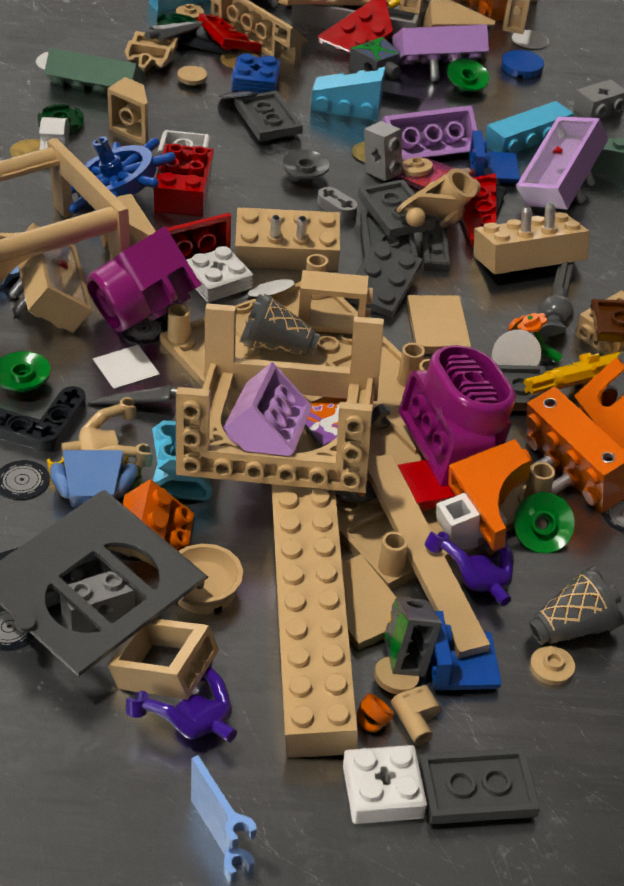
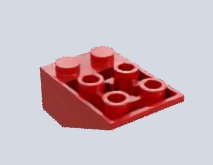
(184, 181)

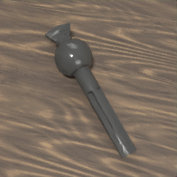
(557, 306)

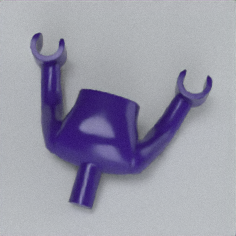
(477, 570)
(192, 716)

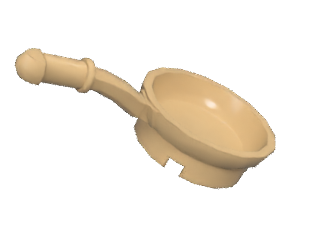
(217, 563)

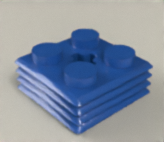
(255, 73)

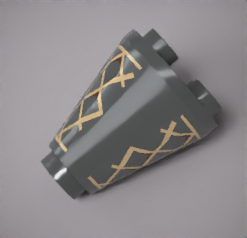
(278, 329)
(578, 610)

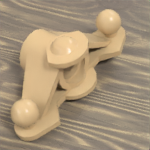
(442, 198)

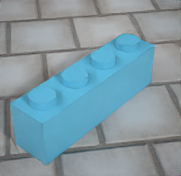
(524, 129)

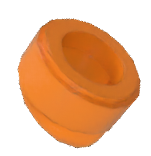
(377, 710)

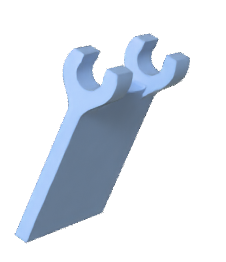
(221, 819)

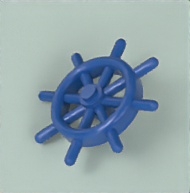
(123, 168)

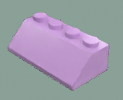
(435, 131)
(268, 414)

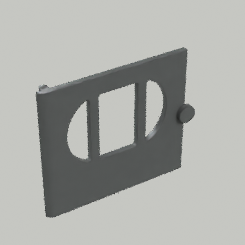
(68, 543)

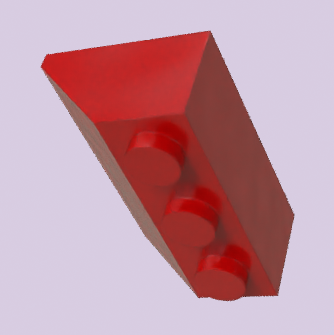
(202, 235)

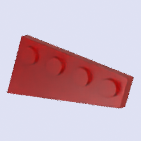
(482, 207)

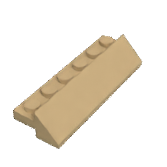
(275, 35)

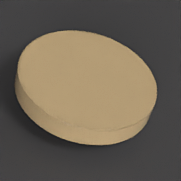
(190, 10)
(192, 75)
(417, 167)
(552, 665)
(393, 682)

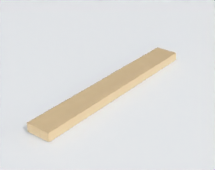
(430, 567)

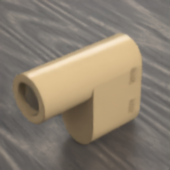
(414, 709)

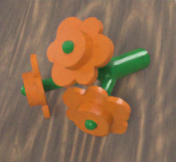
(533, 323)

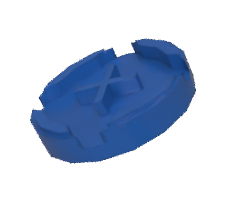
(522, 63)

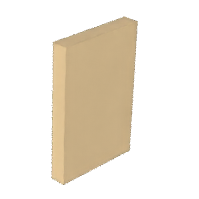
(437, 321)
(367, 602)

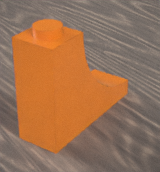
(487, 481)

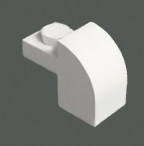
(54, 128)
(461, 521)

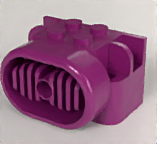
(142, 282)
(457, 407)

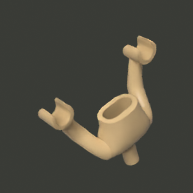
(95, 439)

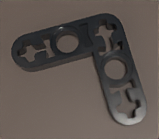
(45, 433)

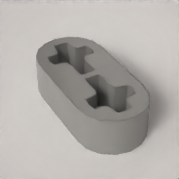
(336, 201)

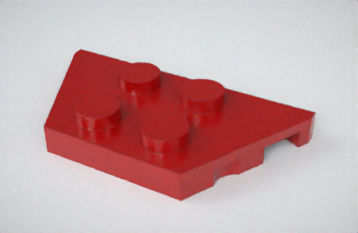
(359, 27)

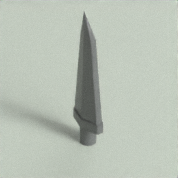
(169, 31)
(159, 394)

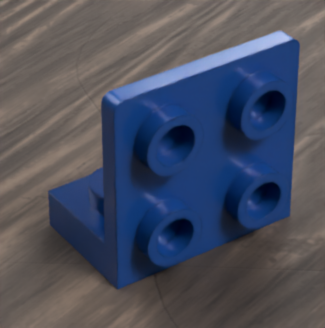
(486, 162)
(466, 673)

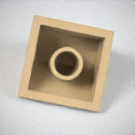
(128, 110)

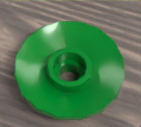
(468, 74)
(23, 371)
(558, 518)

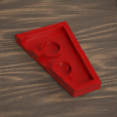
(226, 35)

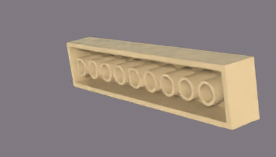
(312, 624)

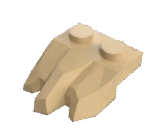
(150, 52)

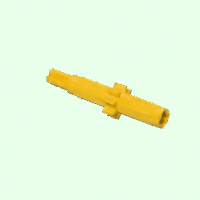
(570, 375)

